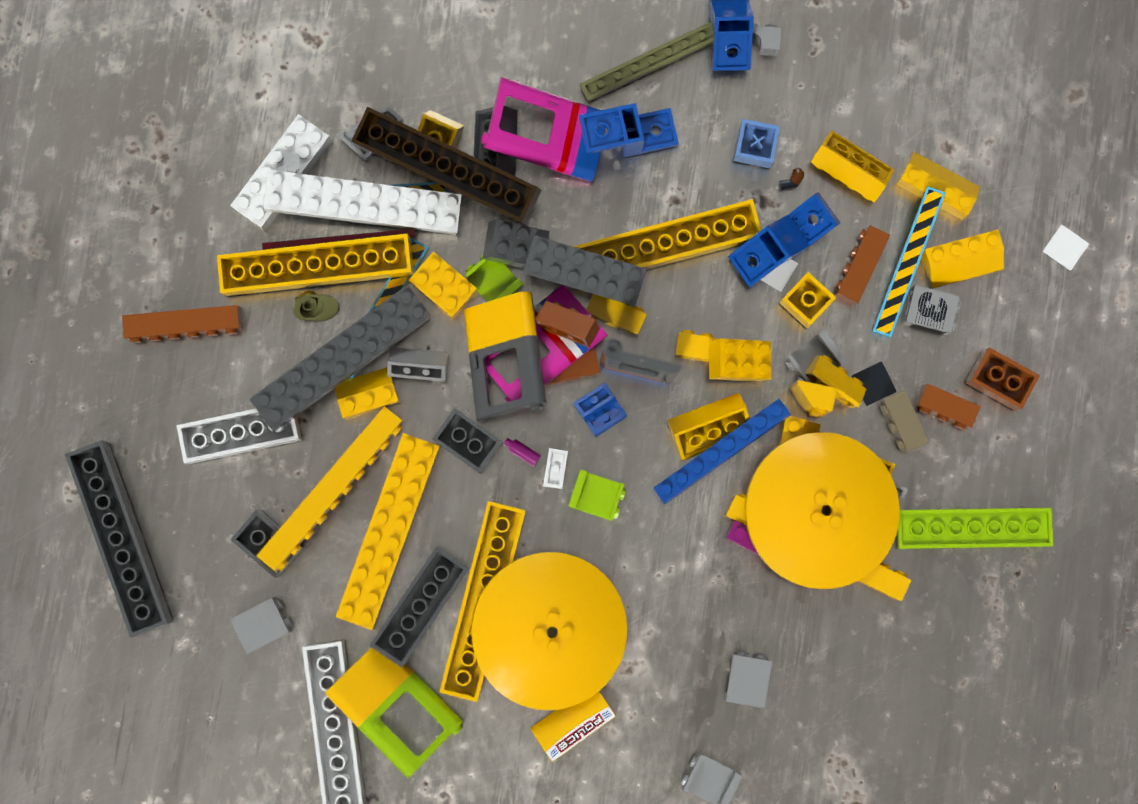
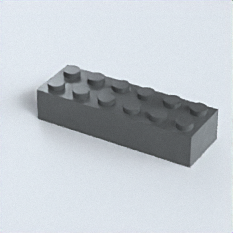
(584, 270)
(418, 607)

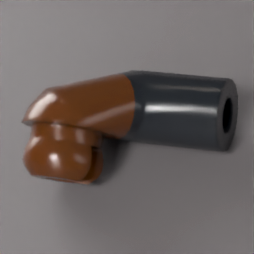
(794, 181)

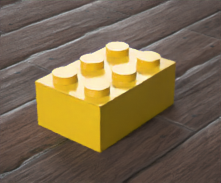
(443, 285)
(739, 360)

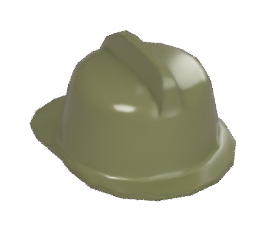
(314, 306)

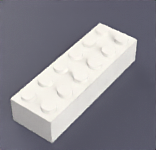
(293, 153)
(232, 435)

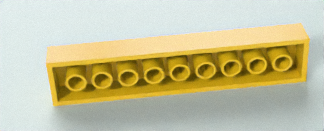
(681, 237)
(315, 265)
(388, 532)
(493, 551)

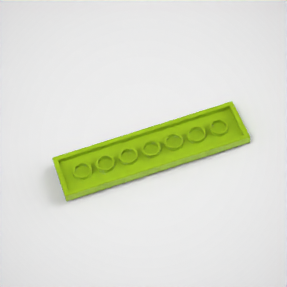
(975, 528)

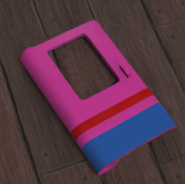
(566, 144)

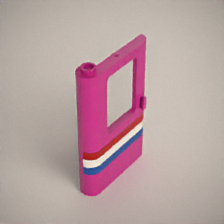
(562, 351)

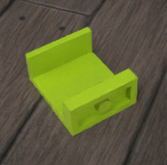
(493, 279)
(597, 495)

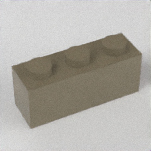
(903, 422)

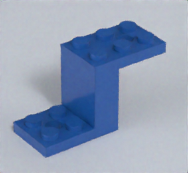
(732, 28)
(628, 130)
(784, 239)

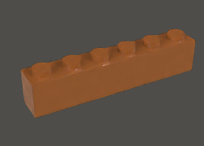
(182, 323)

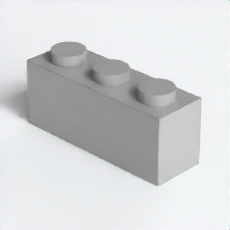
(417, 364)

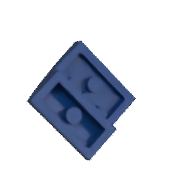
(600, 409)

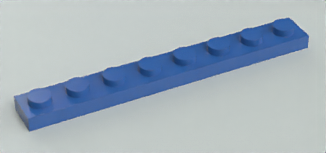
(722, 451)

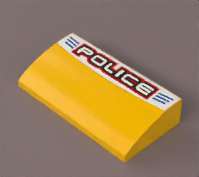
(571, 725)

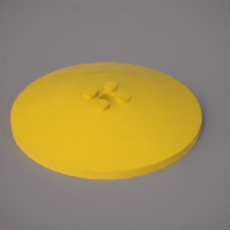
(787, 515)
(514, 621)

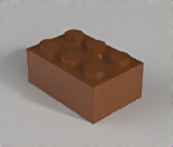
(1002, 379)

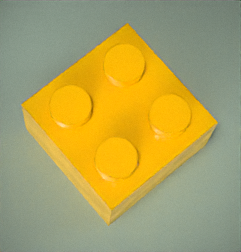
(807, 300)

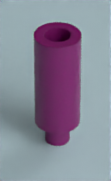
(522, 451)

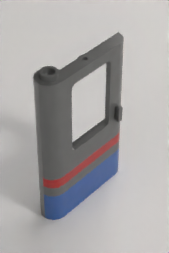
(629, 365)

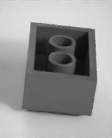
(510, 242)
(467, 440)
(255, 535)

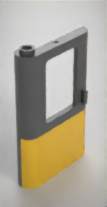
(497, 328)

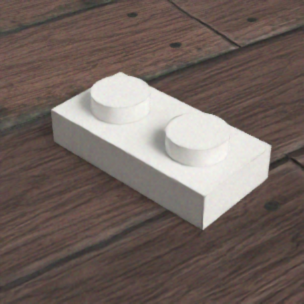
(555, 468)

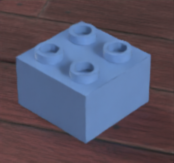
(756, 143)

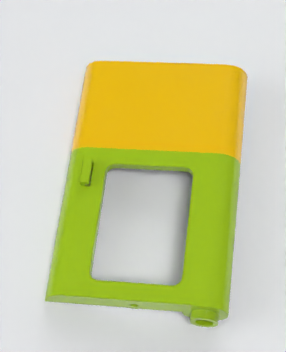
(372, 688)

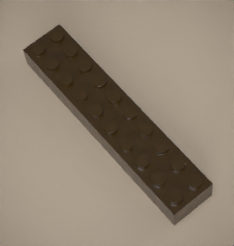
(446, 165)

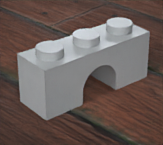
(767, 37)

